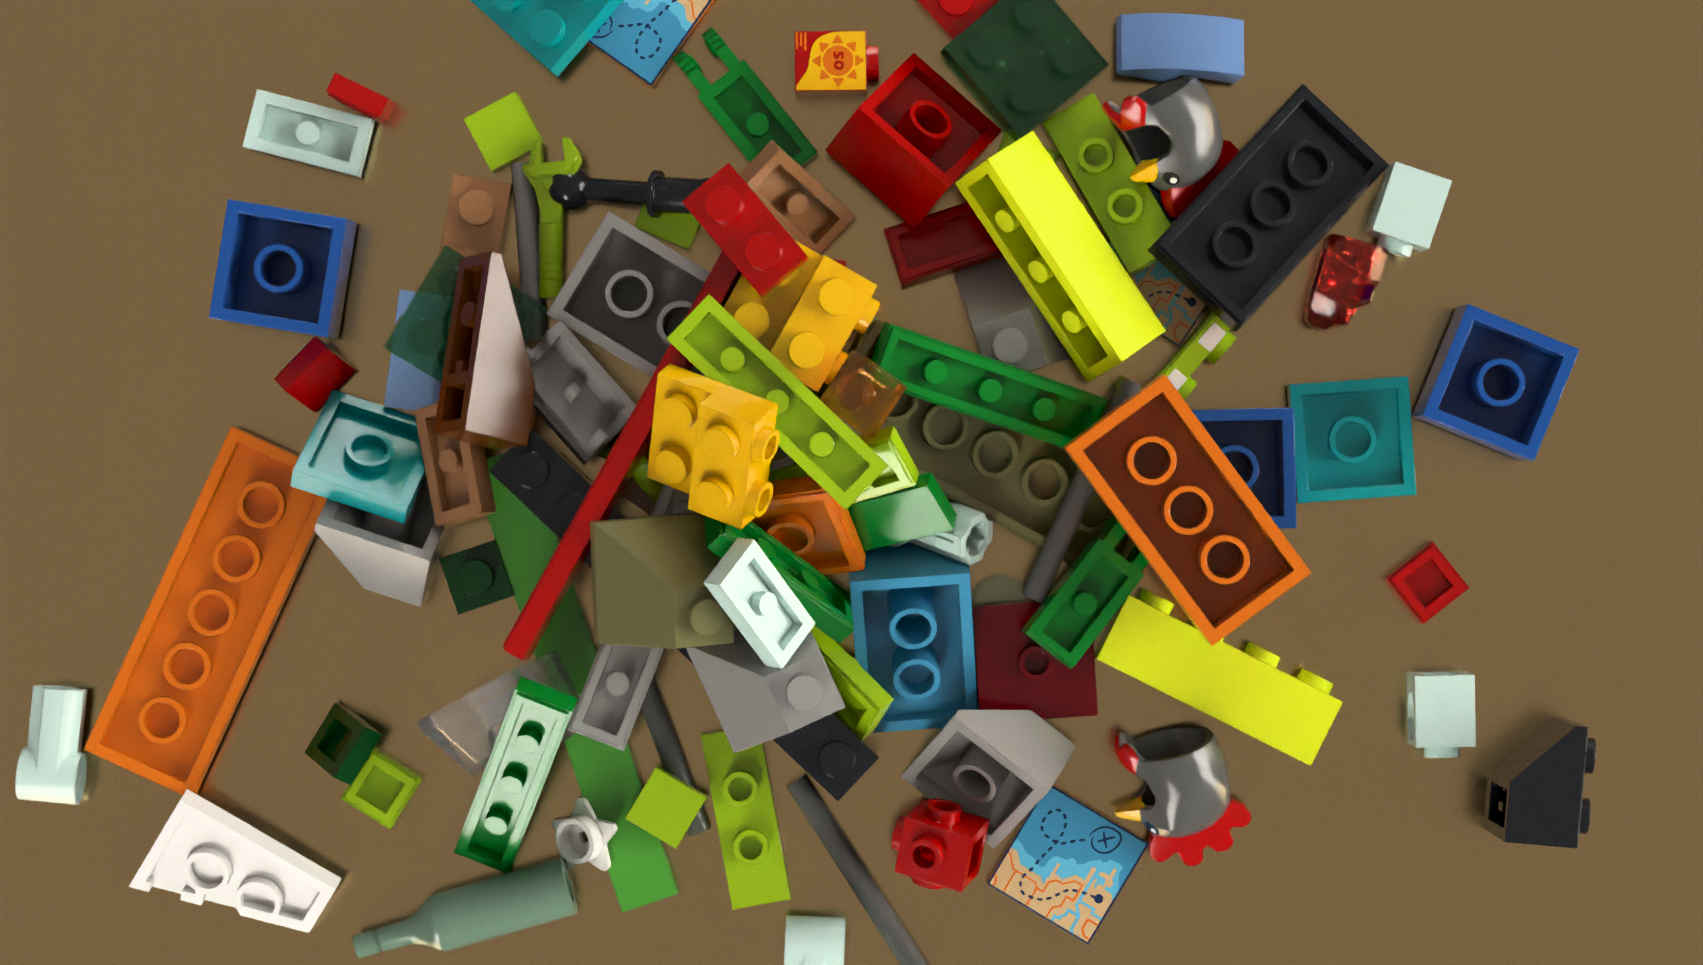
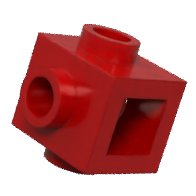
(939, 844)

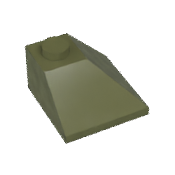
(653, 585)

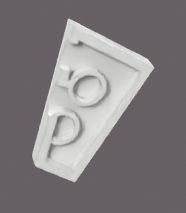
(229, 862)

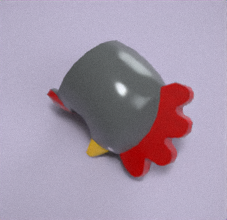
(1173, 139)
(1184, 793)

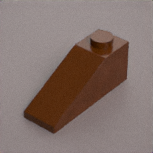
(486, 367)

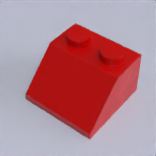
(913, 140)

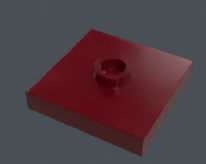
(1020, 673)

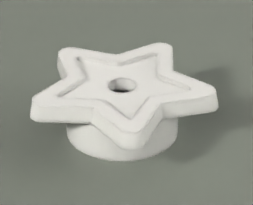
(570, 840)

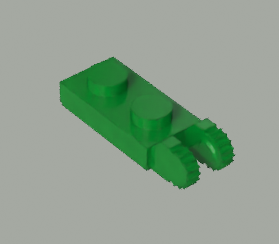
(744, 105)
(1086, 596)

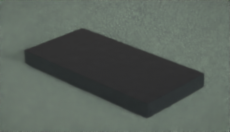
(1268, 208)

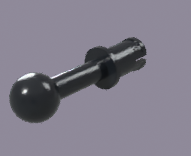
(658, 193)

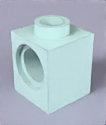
(1407, 209)
(1441, 712)

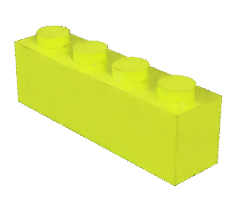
(1060, 256)
(1219, 679)

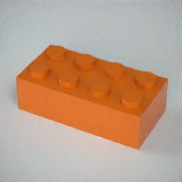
(1187, 509)

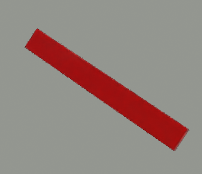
(605, 489)

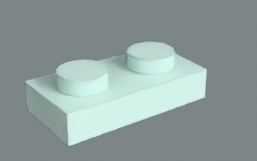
(308, 133)
(759, 602)

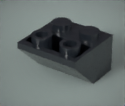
(1540, 788)

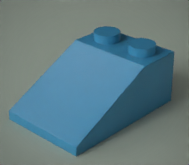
(915, 634)

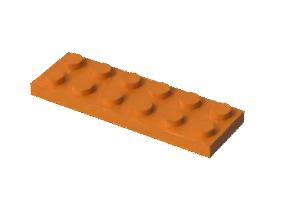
(209, 616)

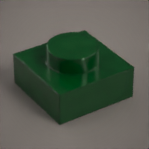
(476, 577)
(343, 743)

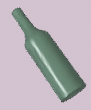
(480, 911)

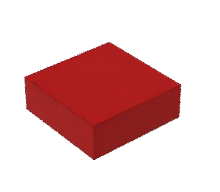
(360, 98)
(314, 374)
(1426, 582)

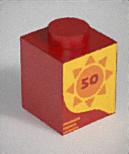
(834, 63)

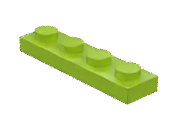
(805, 424)

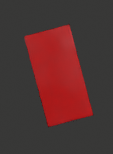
(939, 245)

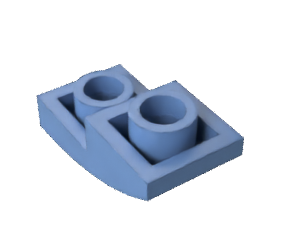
(1179, 44)

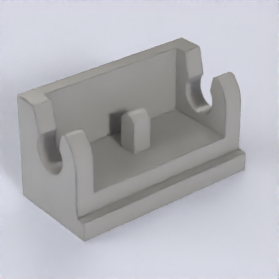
(576, 394)

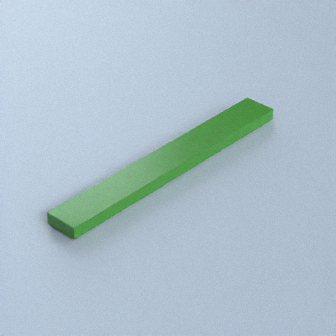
(604, 773)

